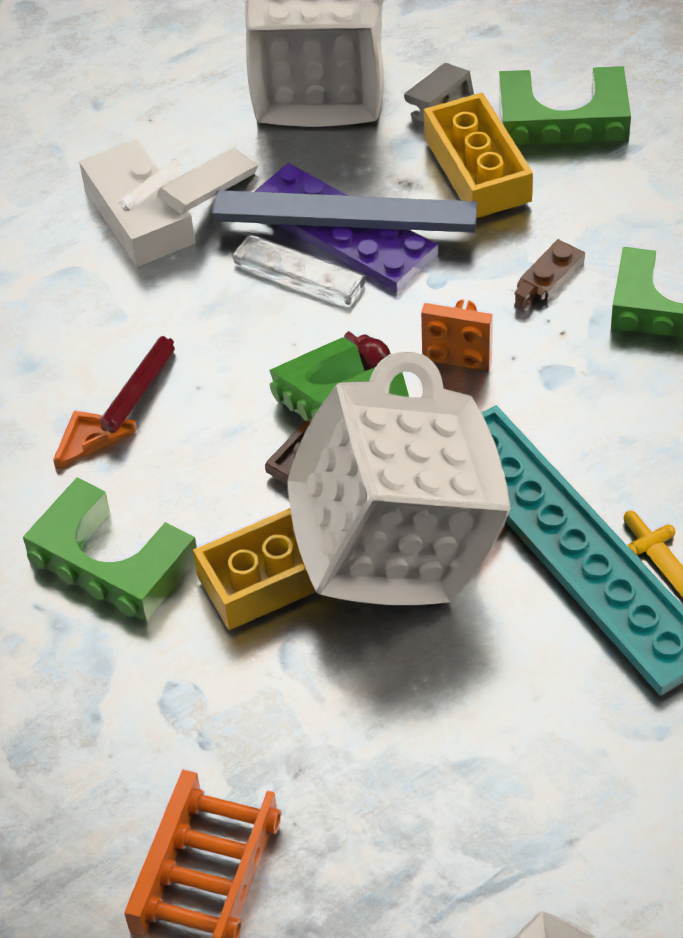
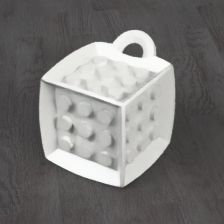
(314, 61)
(396, 490)

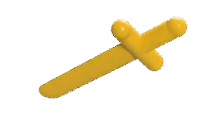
(653, 544)

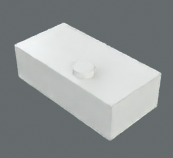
(150, 227)

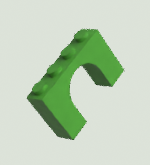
(602, 119)
(636, 300)
(311, 377)
(132, 584)

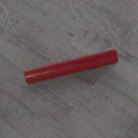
(137, 384)

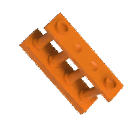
(175, 834)

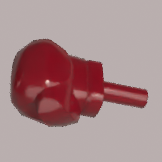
(369, 348)

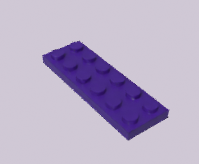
(382, 254)

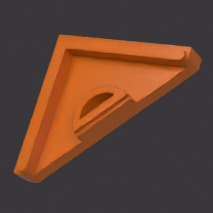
(85, 437)

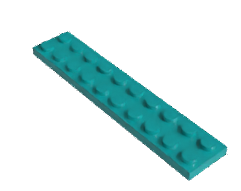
(590, 558)

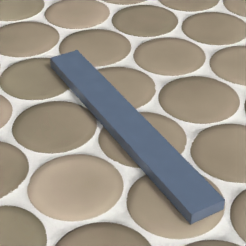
(345, 211)

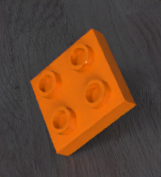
(457, 335)

